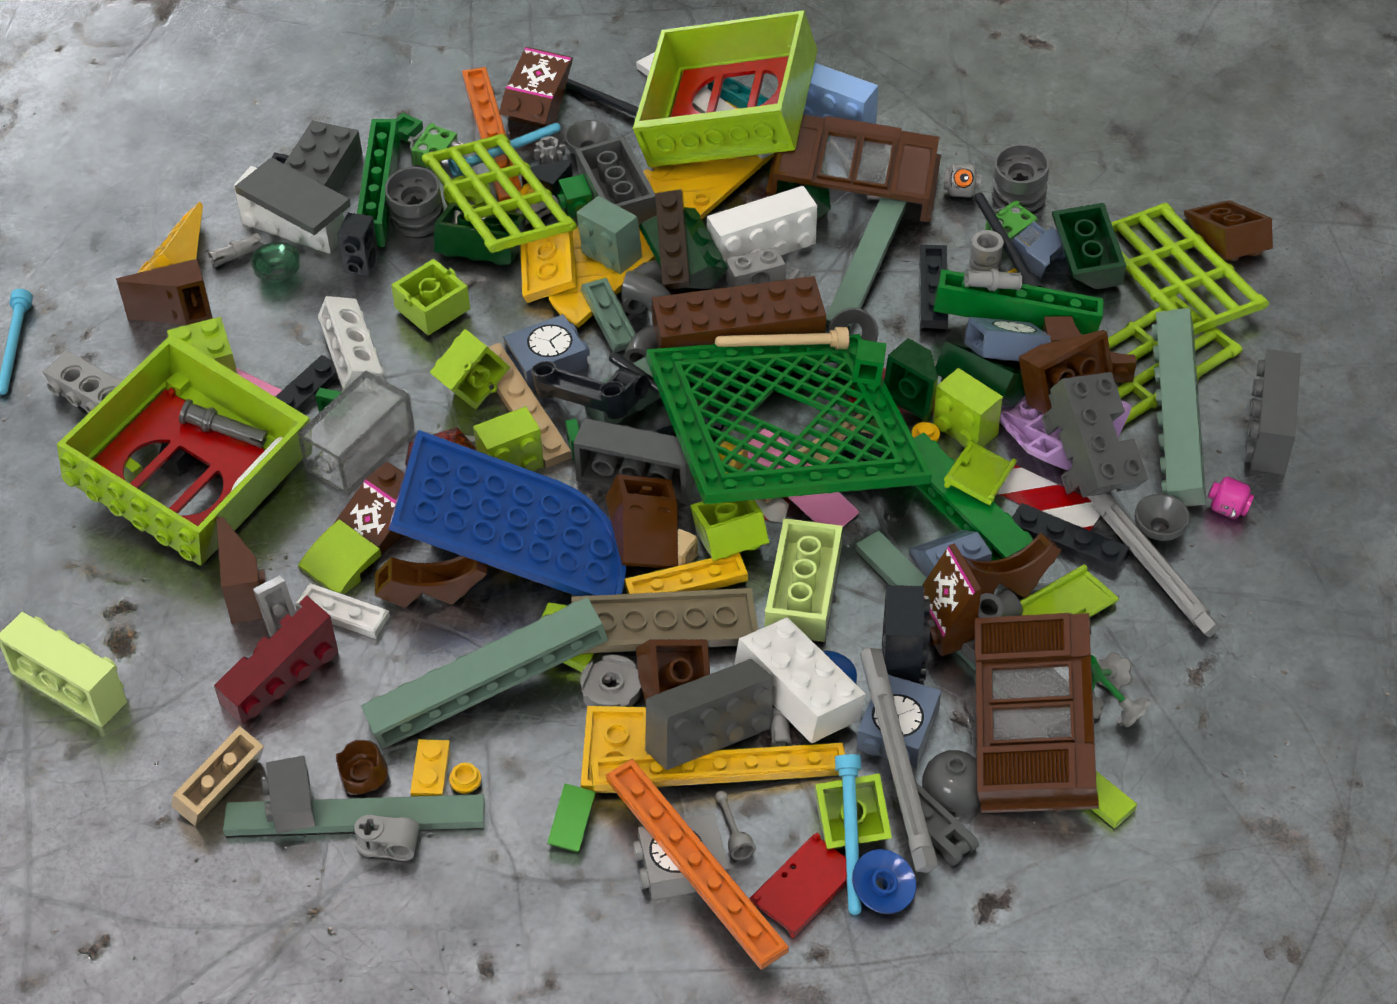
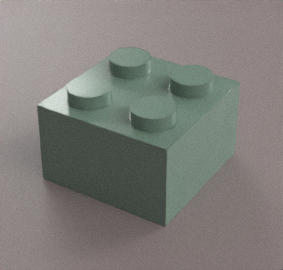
(609, 234)

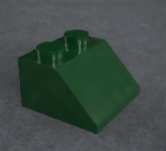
(912, 378)

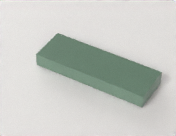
(608, 313)

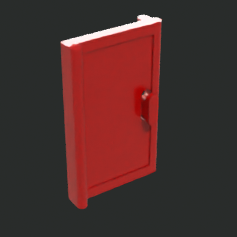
(800, 893)

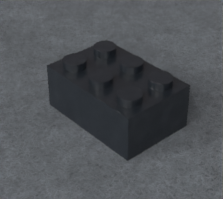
(906, 632)

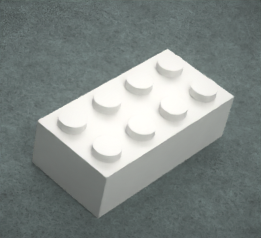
(264, 220)
(777, 221)
(806, 681)

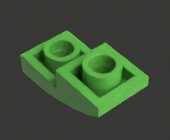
(571, 818)

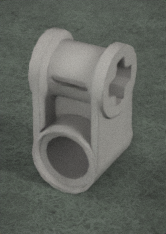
(390, 838)

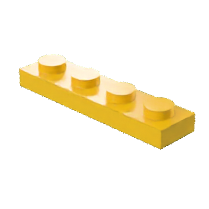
(691, 576)

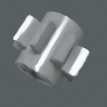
(549, 150)

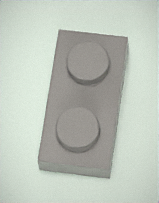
(274, 603)

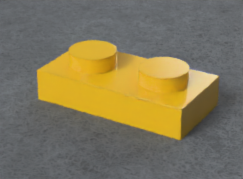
(430, 768)

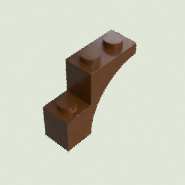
(1064, 327)
(1019, 571)
(445, 580)

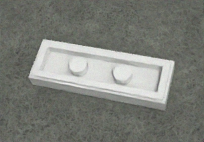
(347, 611)

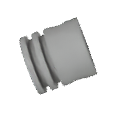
(986, 253)

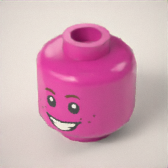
(1230, 497)

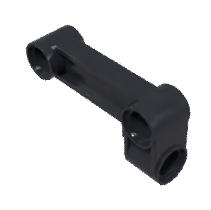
(612, 398)

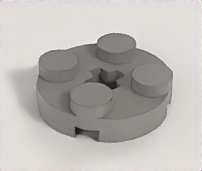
(610, 668)

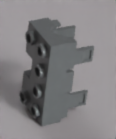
(1085, 414)

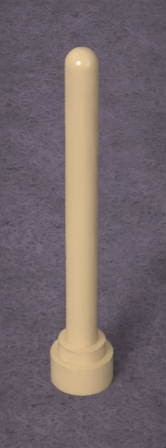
(835, 338)

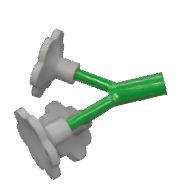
(1113, 674)

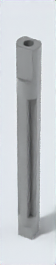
(1155, 563)
(912, 812)

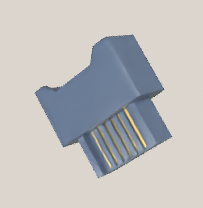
(1039, 248)

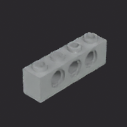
(79, 381)

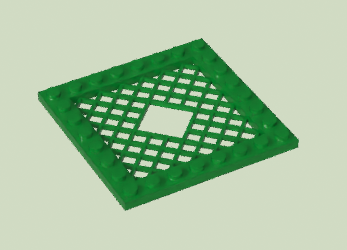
(673, 370)

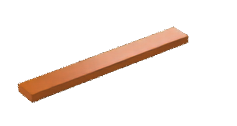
(487, 118)
(697, 864)

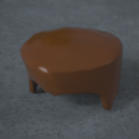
(361, 767)

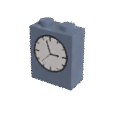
(1003, 337)
(547, 341)
(916, 710)

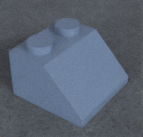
(968, 542)

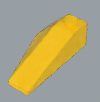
(181, 242)

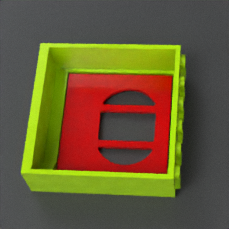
(698, 54)
(147, 412)

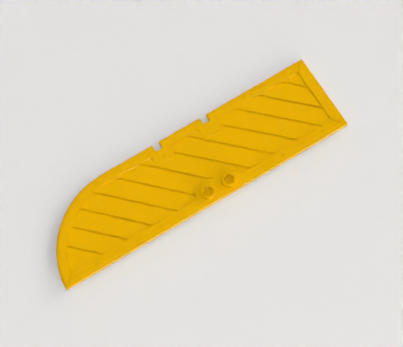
(703, 188)

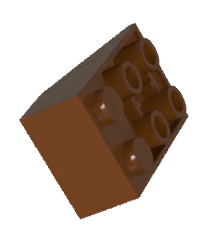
(166, 294)
(644, 521)

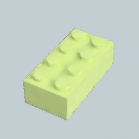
(805, 576)
(62, 668)

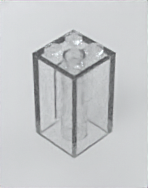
(357, 432)

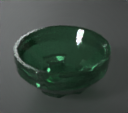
(275, 256)

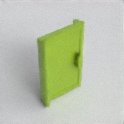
(979, 472)
(1072, 593)

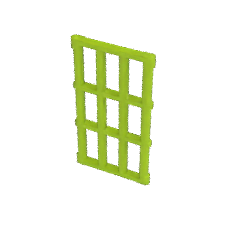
(493, 207)
(1207, 279)
(1135, 328)

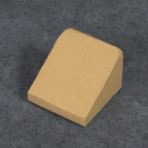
(686, 547)

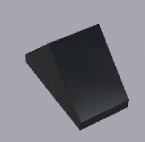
(550, 174)

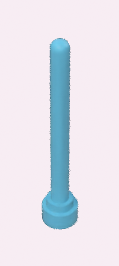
(515, 143)
(20, 302)
(848, 769)

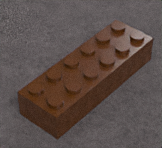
(751, 309)

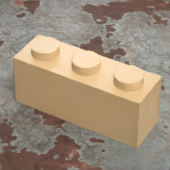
(217, 776)

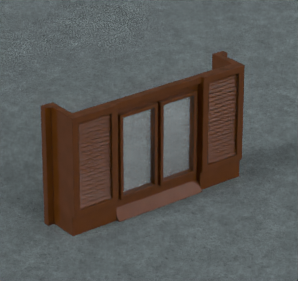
(861, 161)
(1035, 713)

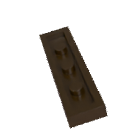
(672, 239)

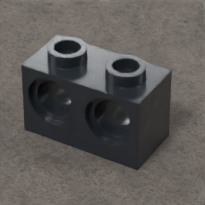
(358, 244)

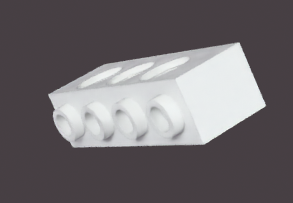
(348, 339)

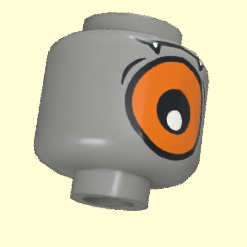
(962, 180)

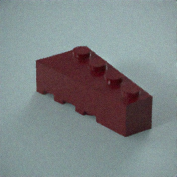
(278, 662)

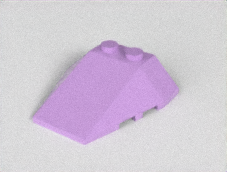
(1029, 431)

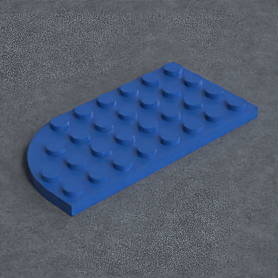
(506, 518)

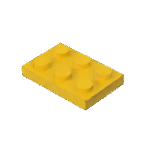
(547, 266)
(612, 733)

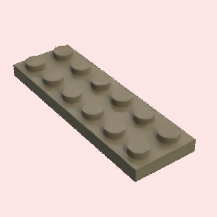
(712, 615)

